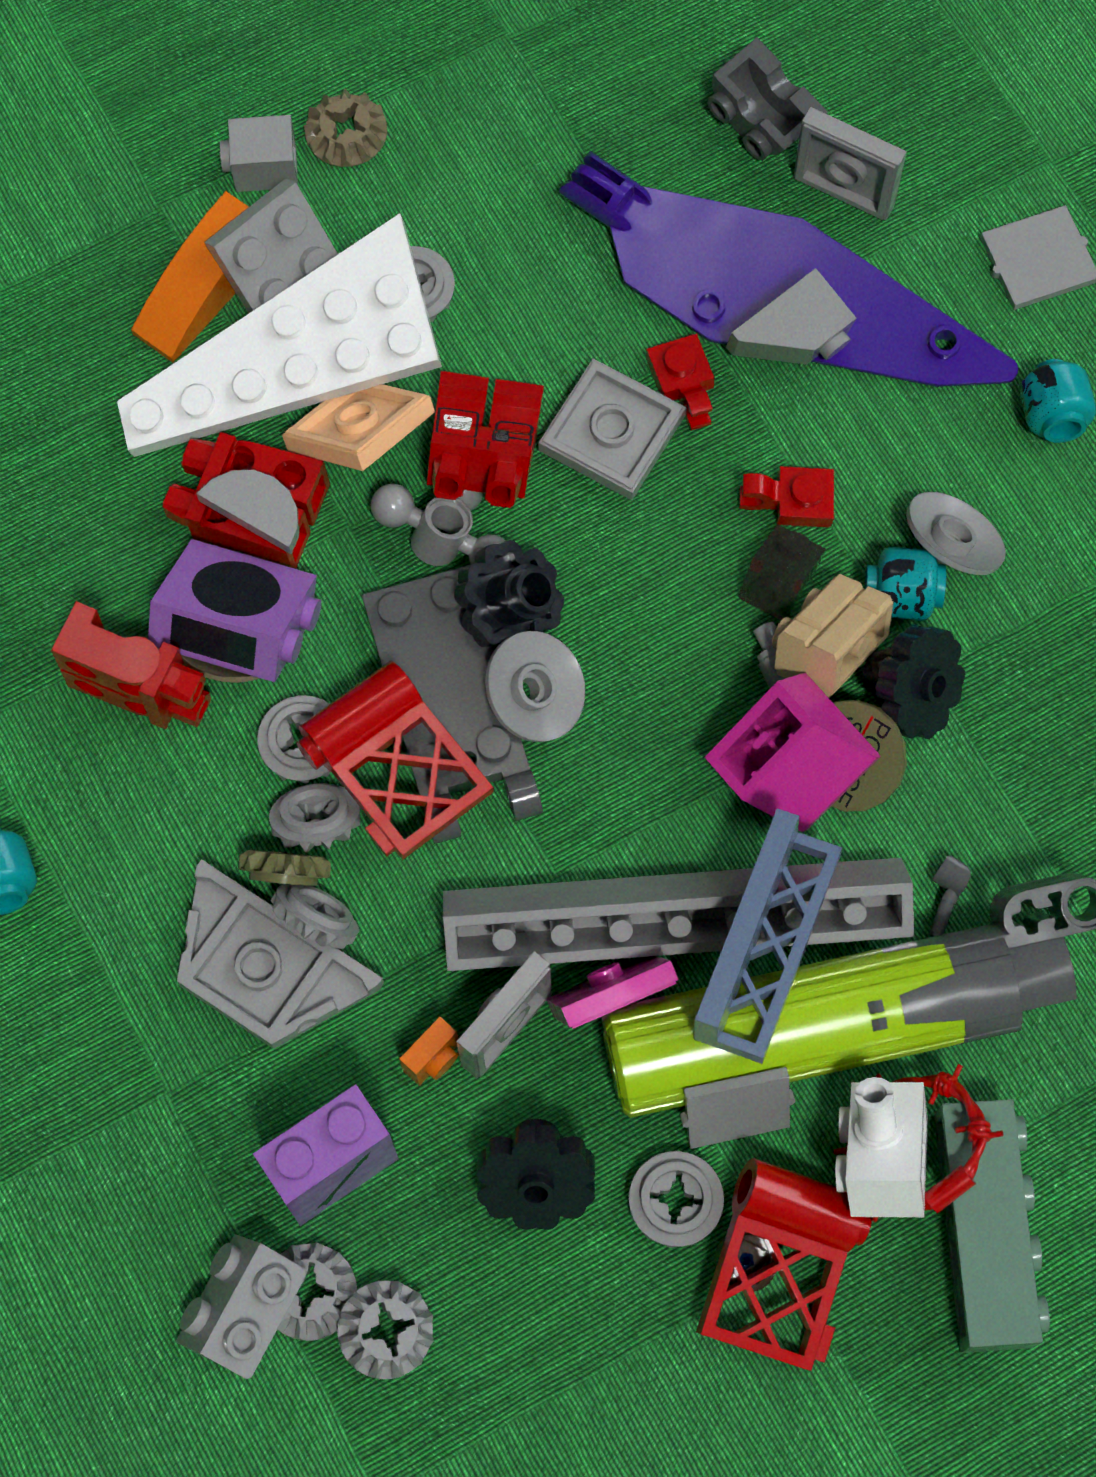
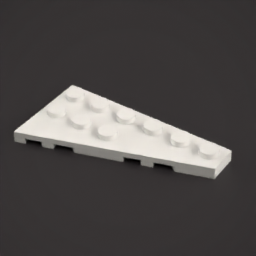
(320, 339)

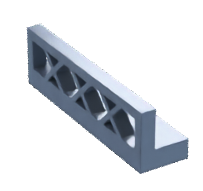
(745, 931)

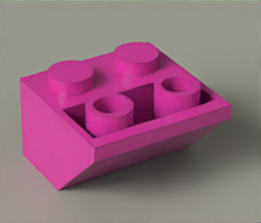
(793, 752)

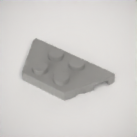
(258, 969)

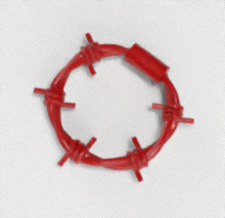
(978, 1133)

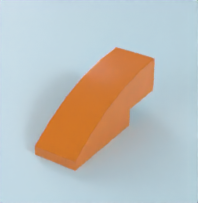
(189, 288)

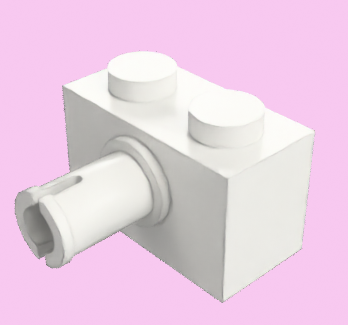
(884, 1149)

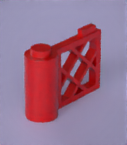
(364, 725)
(798, 1215)

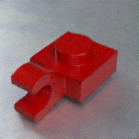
(684, 374)
(798, 495)

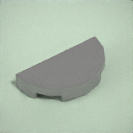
(256, 504)

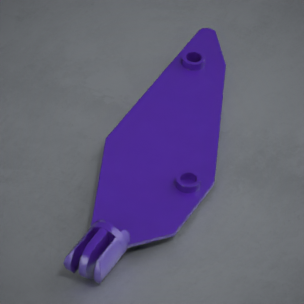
(728, 261)

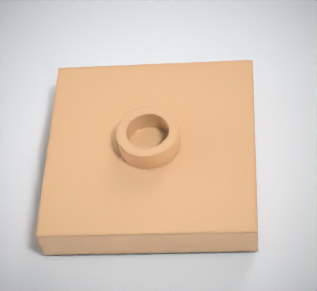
(358, 425)

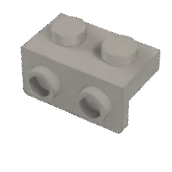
(240, 1305)

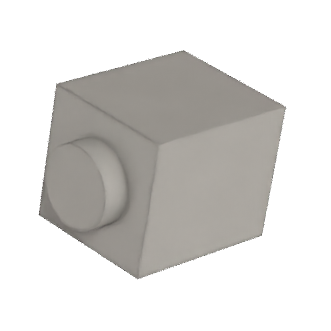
(260, 152)

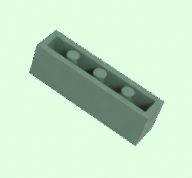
(990, 1234)

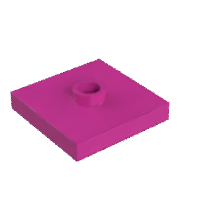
(612, 989)

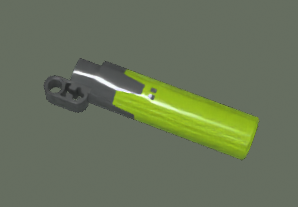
(864, 1003)

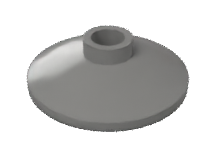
(955, 533)
(553, 682)

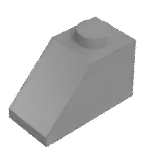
(796, 325)

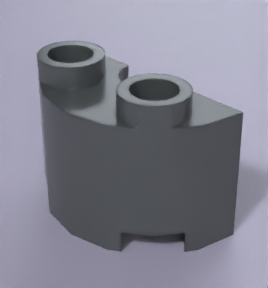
(760, 101)

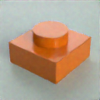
(431, 1053)

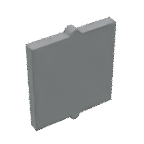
(1039, 257)
(737, 1107)

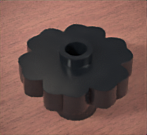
(508, 593)
(917, 679)
(536, 1176)

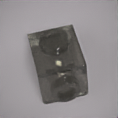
(780, 572)

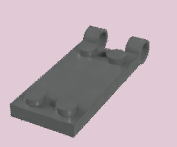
(424, 635)

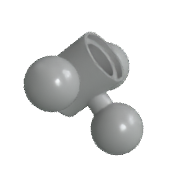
(394, 506)

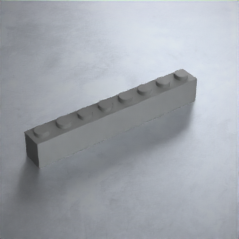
(662, 914)

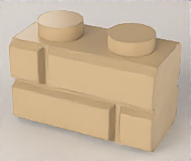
(832, 633)

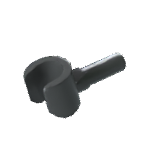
(953, 877)

